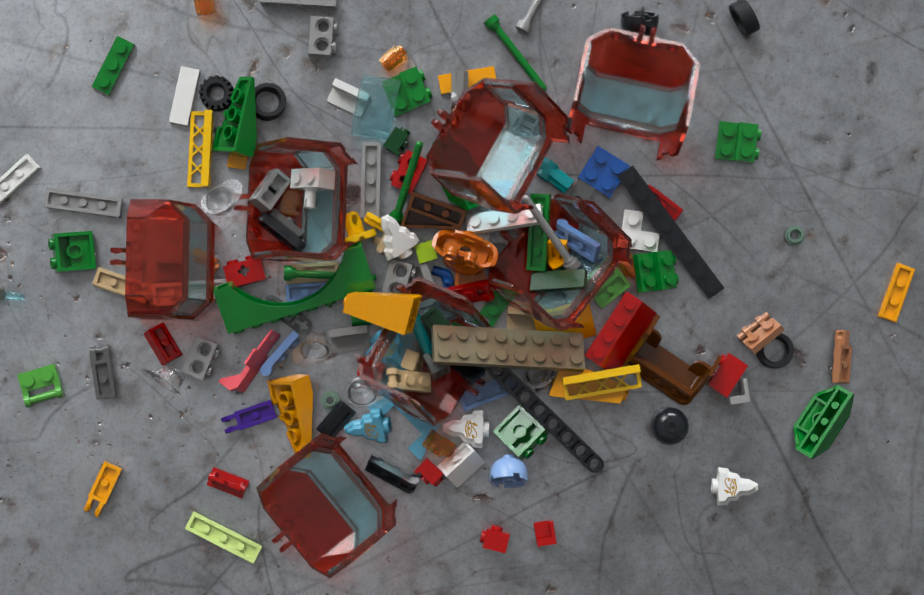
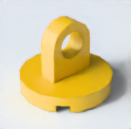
(355, 229)

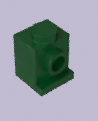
(397, 141)

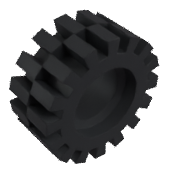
(205, 93)

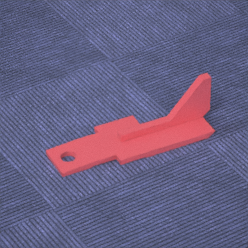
(253, 364)

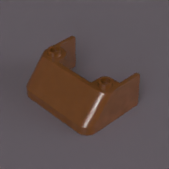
(666, 370)

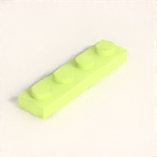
(223, 537)

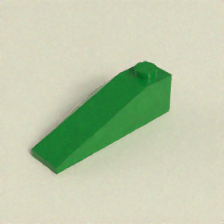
(238, 131)

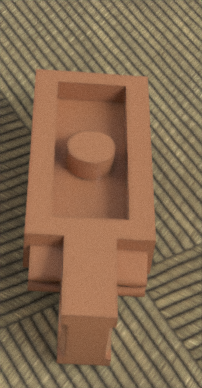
(842, 357)

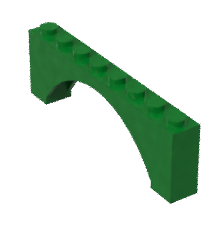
(245, 311)

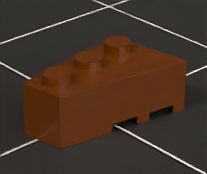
(433, 213)

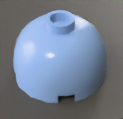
(508, 471)

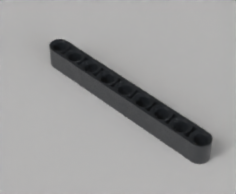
(545, 417)

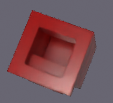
(430, 473)

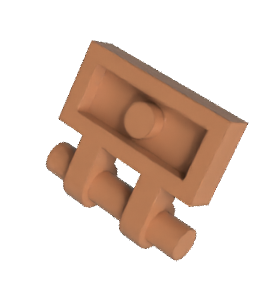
(763, 335)

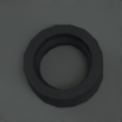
(744, 17)
(270, 87)
(787, 358)

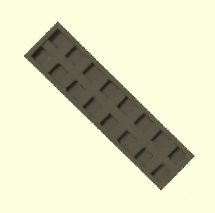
(507, 348)

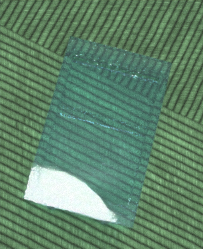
(375, 107)

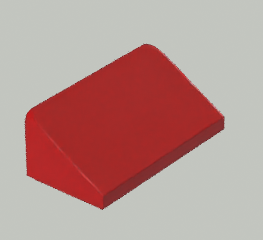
(162, 344)

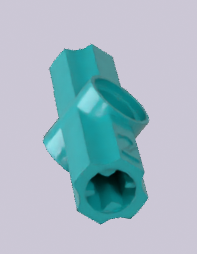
(551, 173)

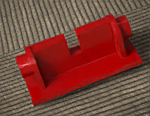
(227, 482)

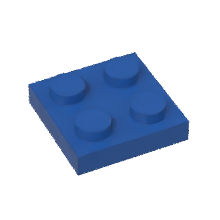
(602, 171)

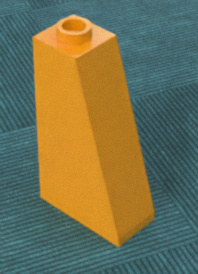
(386, 310)
(573, 389)

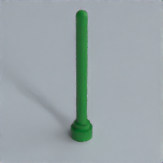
(494, 24)
(397, 214)
(291, 273)

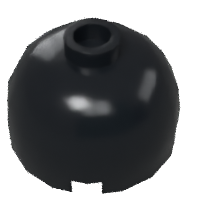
(632, 22)
(669, 426)

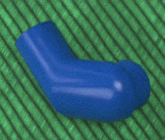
(445, 274)

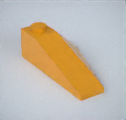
(295, 402)

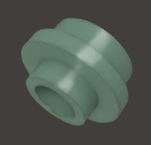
(800, 233)
(334, 395)

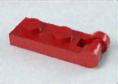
(471, 289)

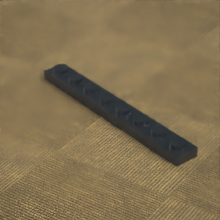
(670, 232)

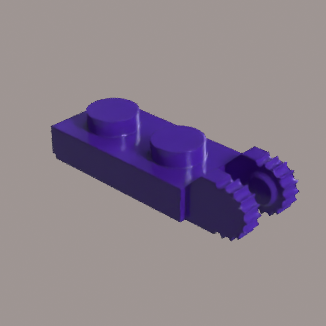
(251, 416)

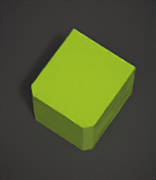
(425, 252)

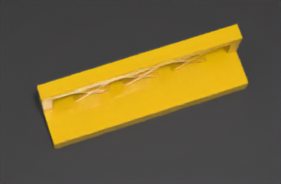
(206, 165)
(600, 375)

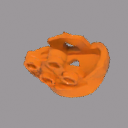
(448, 245)

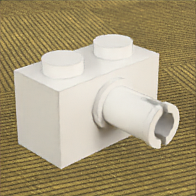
(311, 181)

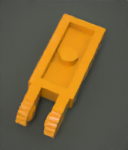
(103, 487)

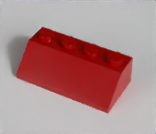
(620, 332)

